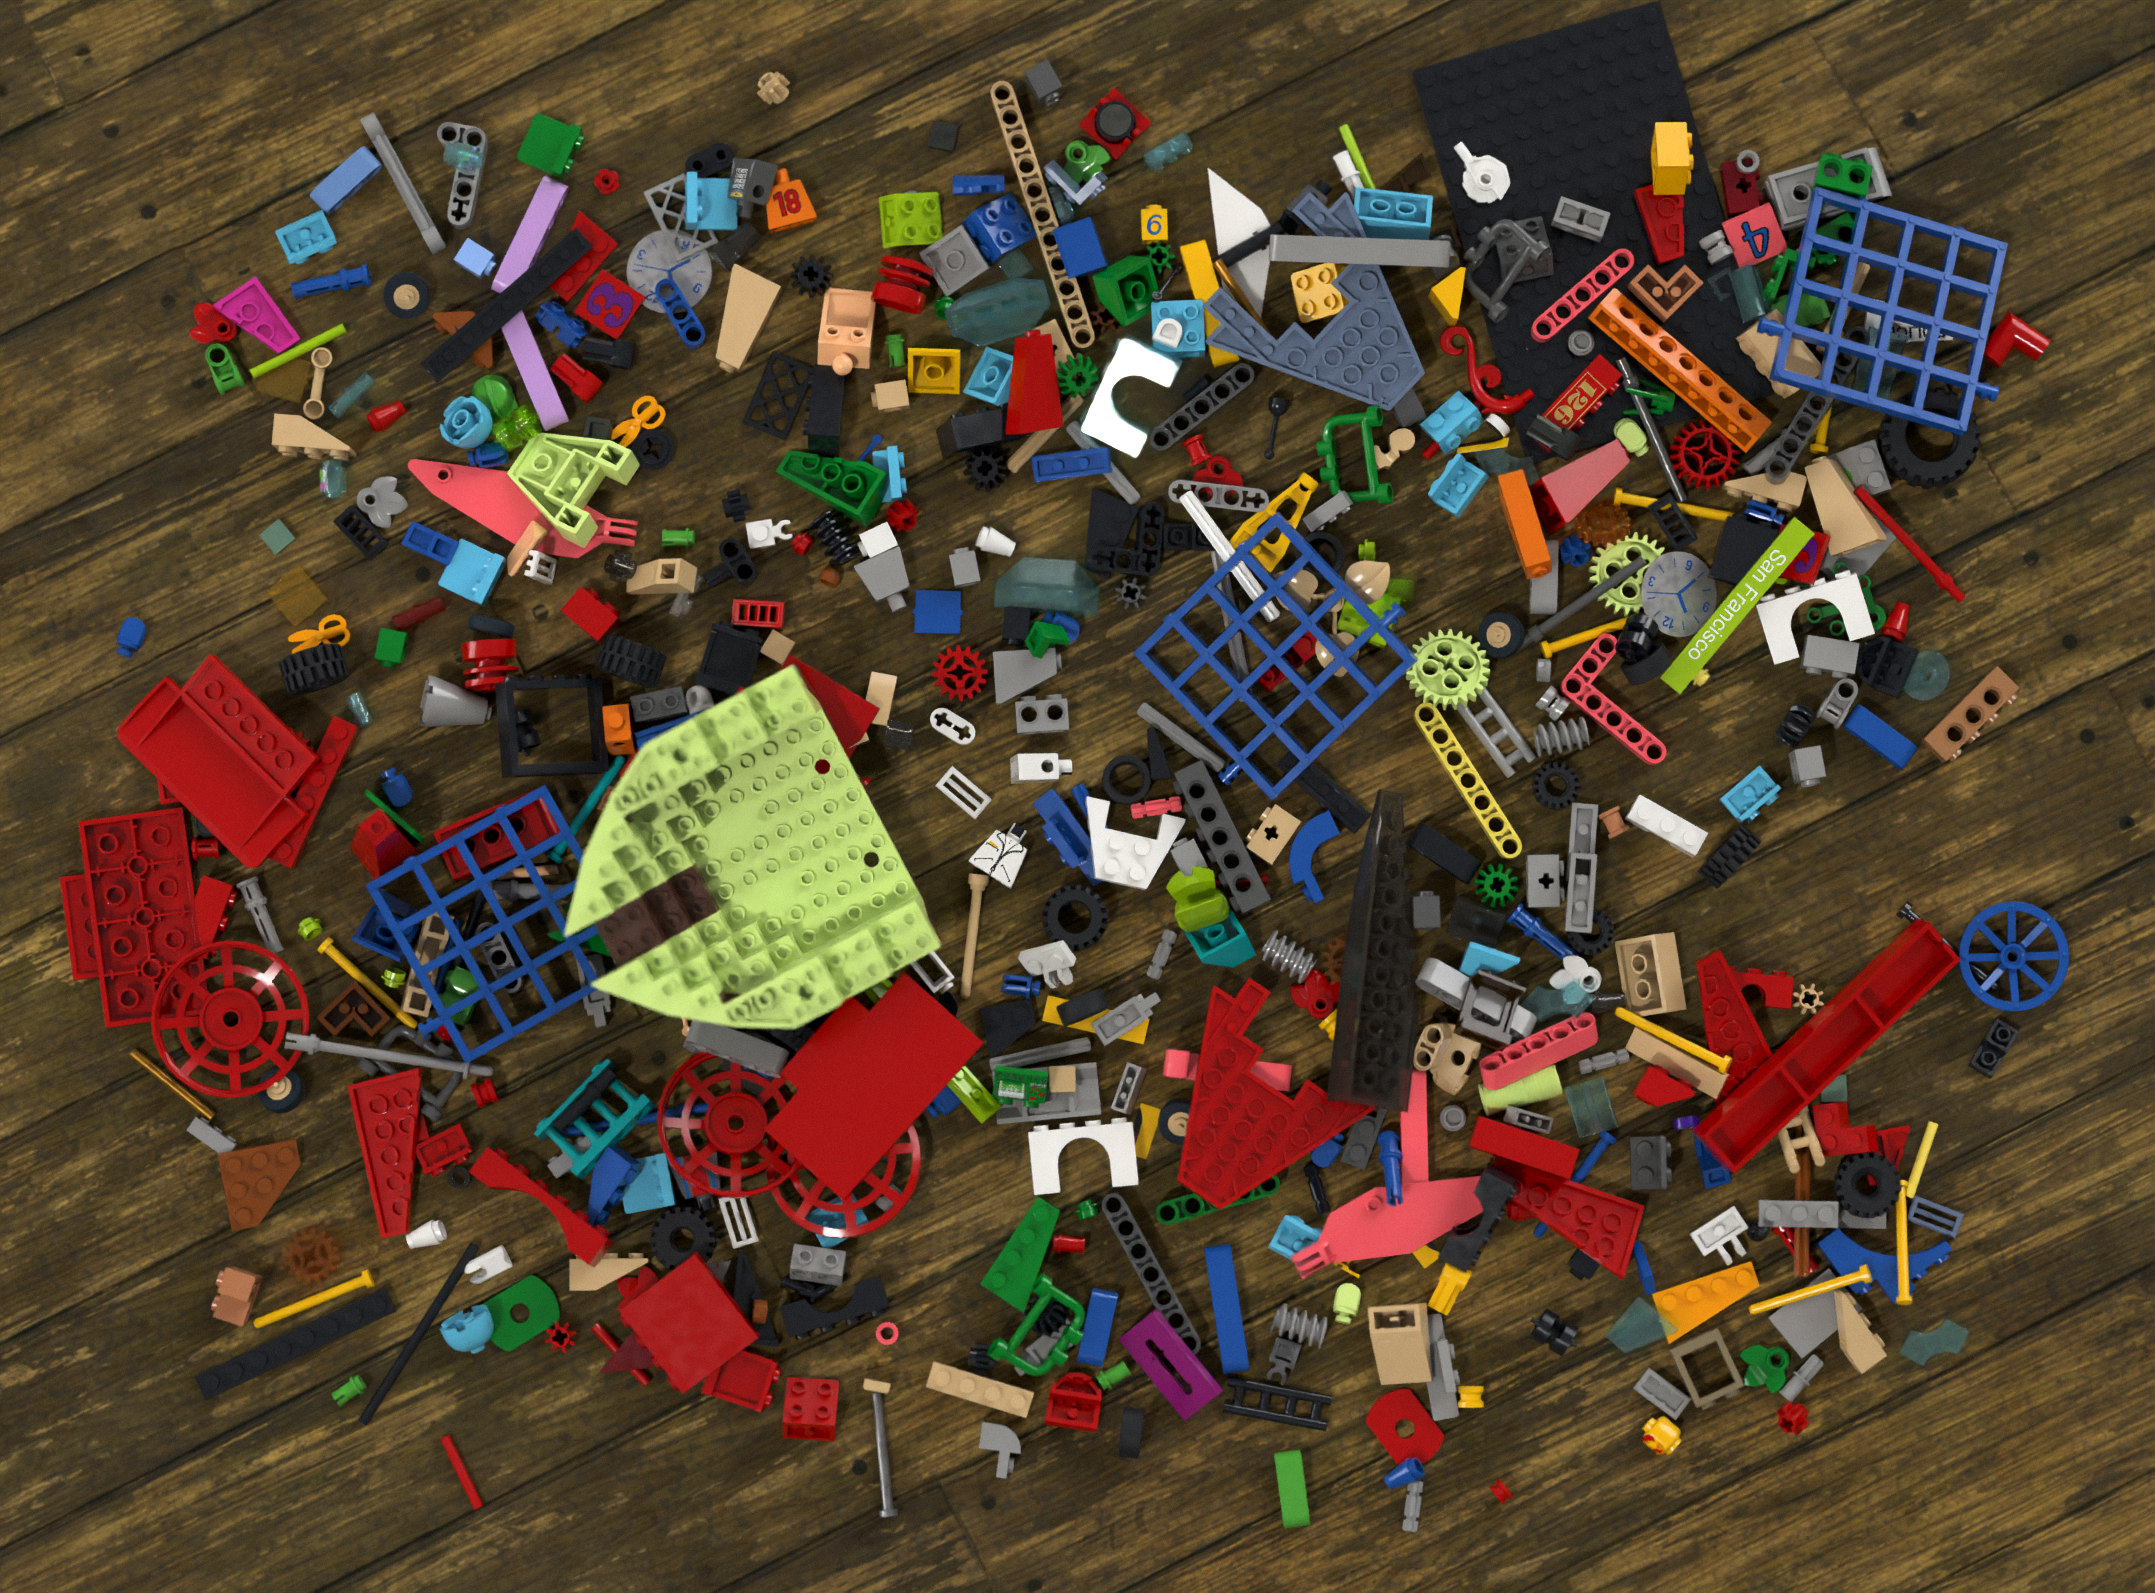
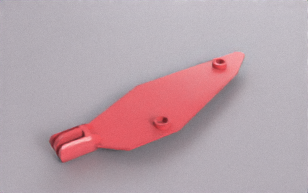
(502, 507)
(1375, 1229)

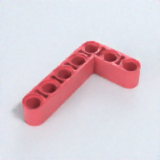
(1607, 706)
(1184, 1066)

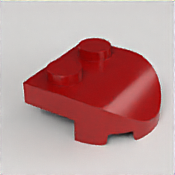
(1074, 1403)

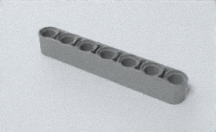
(1359, 250)

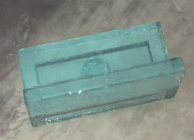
(1749, 293)
(1591, 1107)

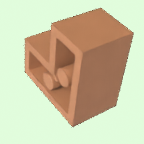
(1661, 296)
(237, 1295)

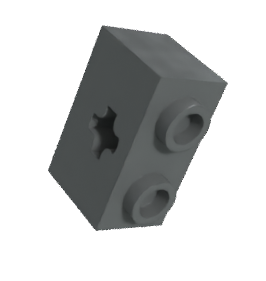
(1044, 84)
(659, 705)
(1425, 911)

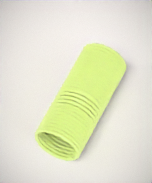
(1542, 1086)

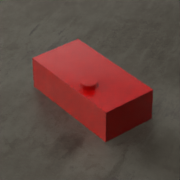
(1522, 1147)

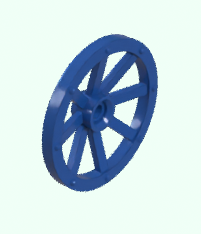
(2020, 956)

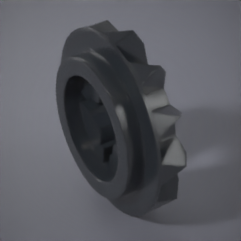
(641, 447)

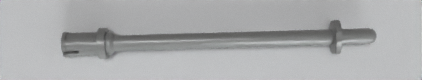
(313, 1044)

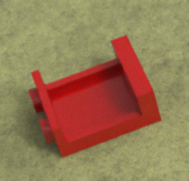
(744, 1380)

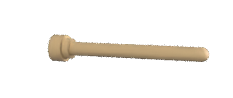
(977, 884)

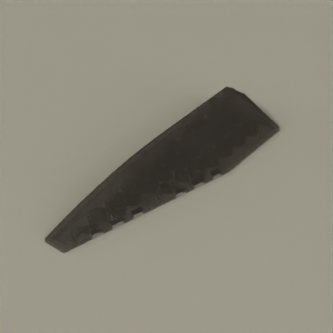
(1377, 981)

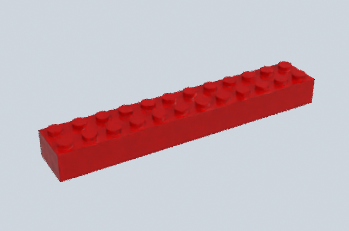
(1826, 1045)

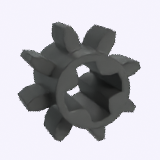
(1133, 587)

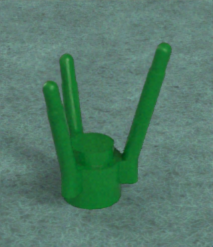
(1661, 398)

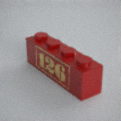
(1583, 395)

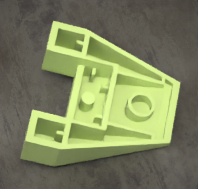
(564, 473)

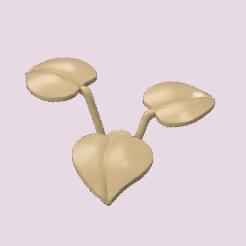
(1365, 578)

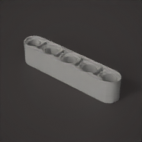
(1488, 1006)

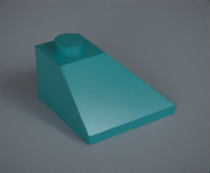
(1222, 943)

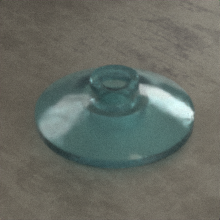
(1928, 663)

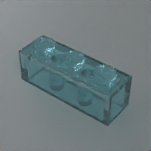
(1168, 152)

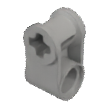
(1837, 704)

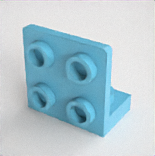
(708, 204)
(1191, 318)
(472, 572)
(652, 1186)

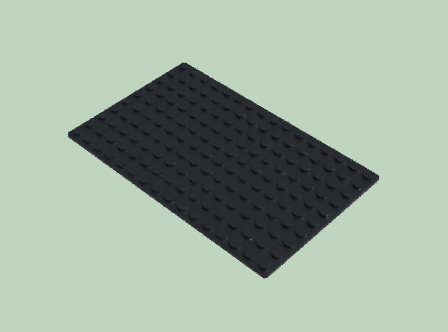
(1578, 123)

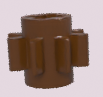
(1109, 325)

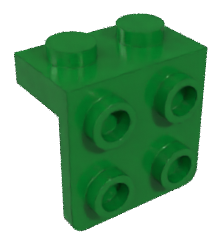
(551, 146)
(1783, 261)

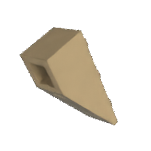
(1786, 495)
(663, 577)
(608, 1270)
(1855, 1338)

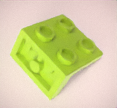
(910, 219)
(1355, 624)

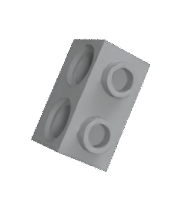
(1580, 219)
(1042, 722)
(1807, 766)
(817, 1264)

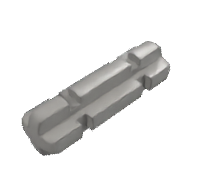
(1161, 954)
(1603, 1061)
(1412, 1506)

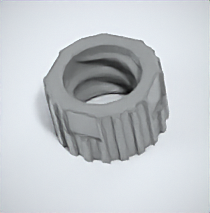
(1747, 170)
(1543, 670)

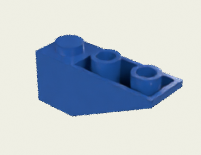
(609, 1179)

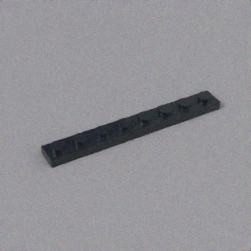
(506, 305)
(295, 1343)

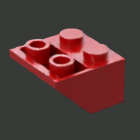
(1657, 1088)

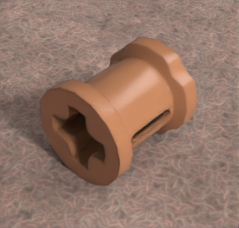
(1613, 822)

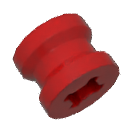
(484, 1092)

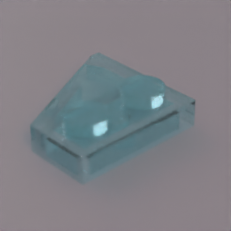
(1062, 208)
(1639, 1327)

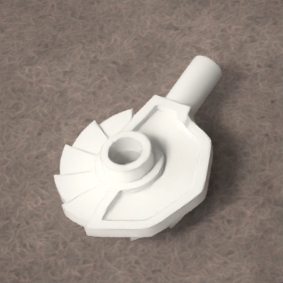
(1484, 176)

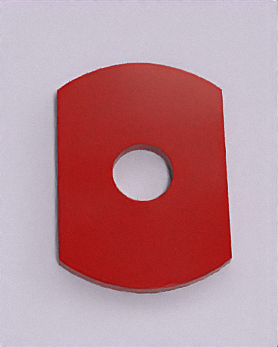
(1404, 1405)

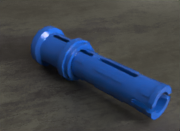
(343, 280)
(1533, 927)
(1391, 1158)

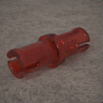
(418, 613)

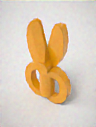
(633, 426)
(314, 638)

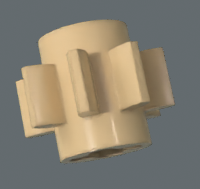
(773, 87)
(1799, 996)

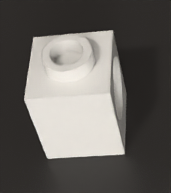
(877, 540)

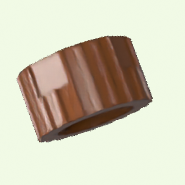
(759, 1311)

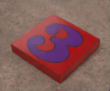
(610, 305)
(1807, 563)

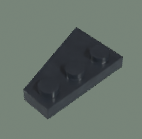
(1108, 525)

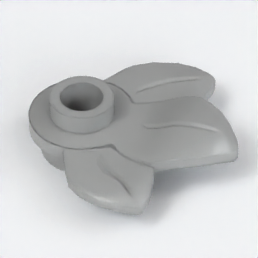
(385, 501)

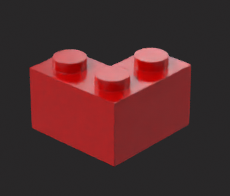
(591, 614)
(1835, 1132)

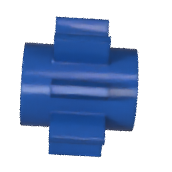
(1575, 551)

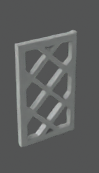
(669, 235)

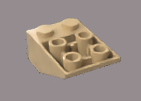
(297, 435)
(1401, 1343)

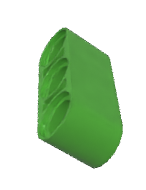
(1292, 1489)

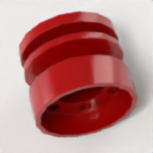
(903, 280)
(489, 661)

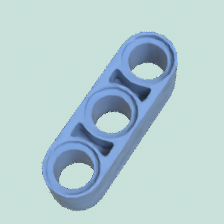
(346, 180)

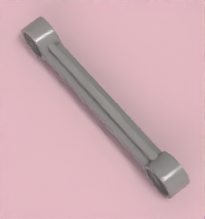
(403, 183)

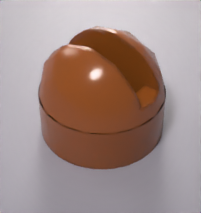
(829, 576)

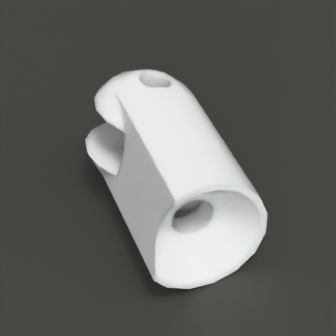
(491, 1262)

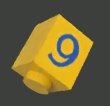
(1154, 225)

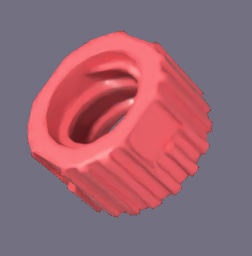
(892, 1339)

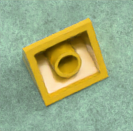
(1448, 294)
(934, 370)

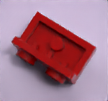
(443, 1149)

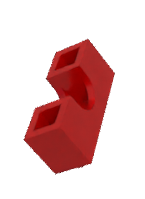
(1775, 988)

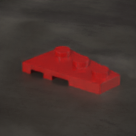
(1663, 223)
(580, 272)

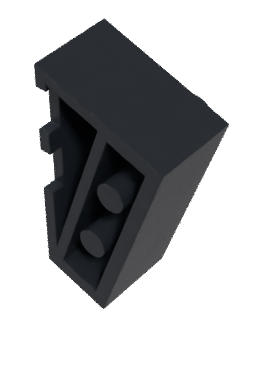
(825, 411)
(975, 431)

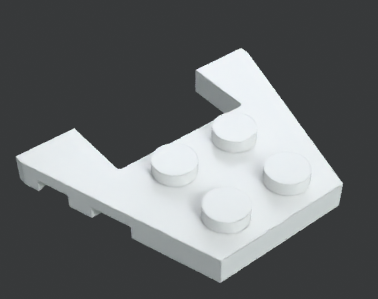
(1124, 856)

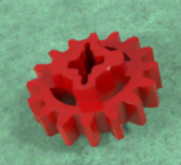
(947, 673)

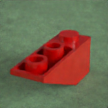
(1297, 656)
(211, 910)

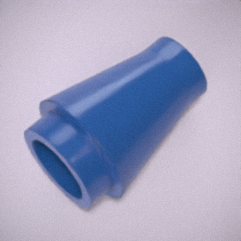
(1405, 1473)

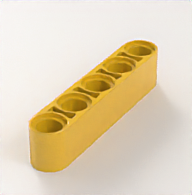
(1203, 286)

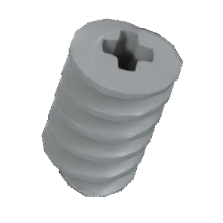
(1561, 736)
(1288, 956)
(1299, 1325)

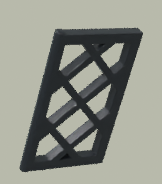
(757, 401)

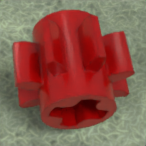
(902, 515)
(566, 1341)
(1793, 1418)

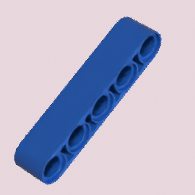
(1226, 1308)

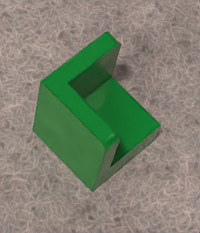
(1045, 636)

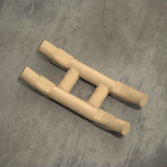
(1811, 1140)

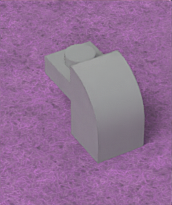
(1003, 1439)

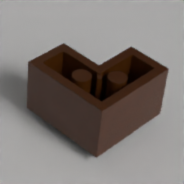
(352, 1006)

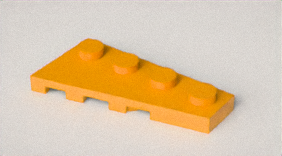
(1702, 1298)

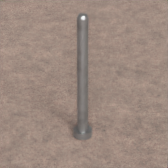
(883, 1460)

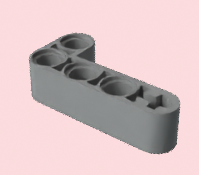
(463, 177)
(736, 1047)

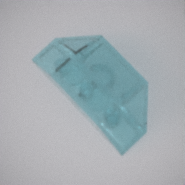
(998, 311)
(1047, 586)

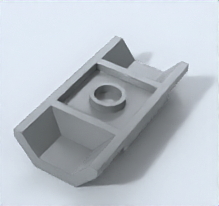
(1058, 1104)

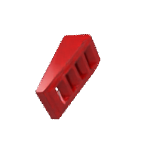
(779, 615)

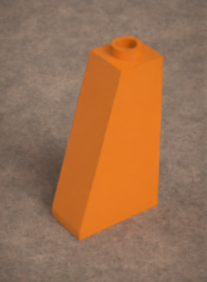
(1524, 524)

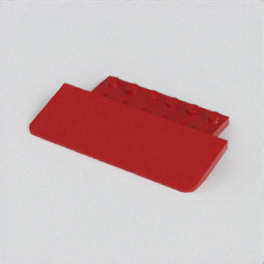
(223, 758)

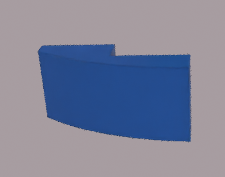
(430, 543)

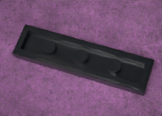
(1327, 794)

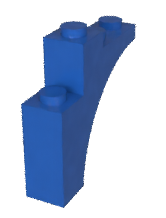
(1848, 1257)

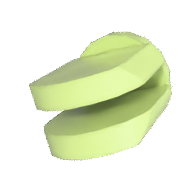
(1631, 436)
(1346, 1302)

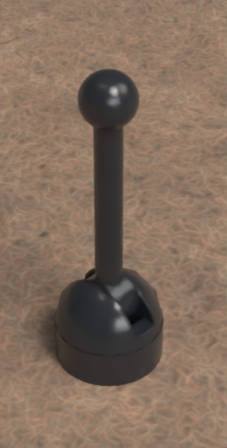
(1277, 407)
(1759, 1232)

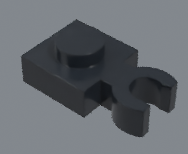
(1284, 1355)

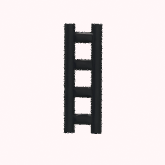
(1266, 1391)

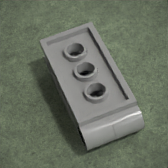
(1793, 212)

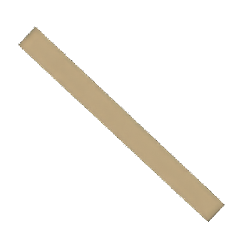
(1041, 203)

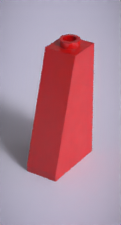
(1033, 386)

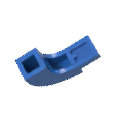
(1307, 840)

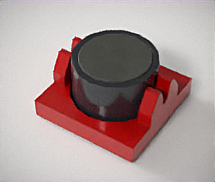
(1115, 124)

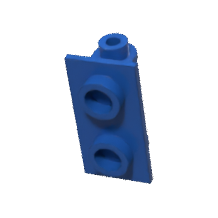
(571, 329)

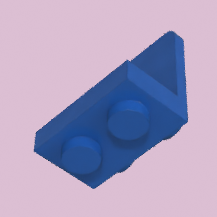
(999, 228)

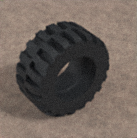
(1921, 472)

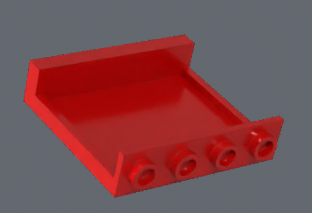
(688, 1323)

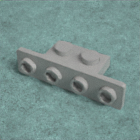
(1445, 1379)

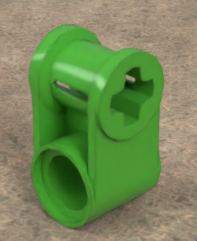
(224, 370)

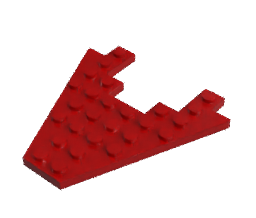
(1238, 1123)

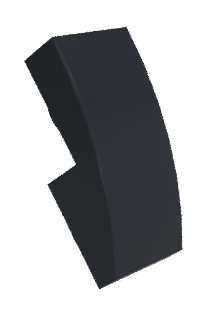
(1184, 538)
(1993, 1048)

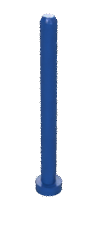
(1583, 1170)

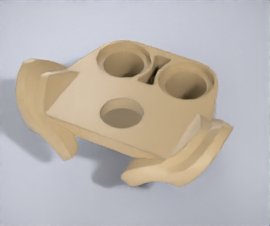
(1445, 1071)

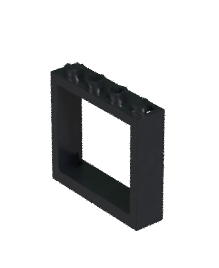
(508, 735)

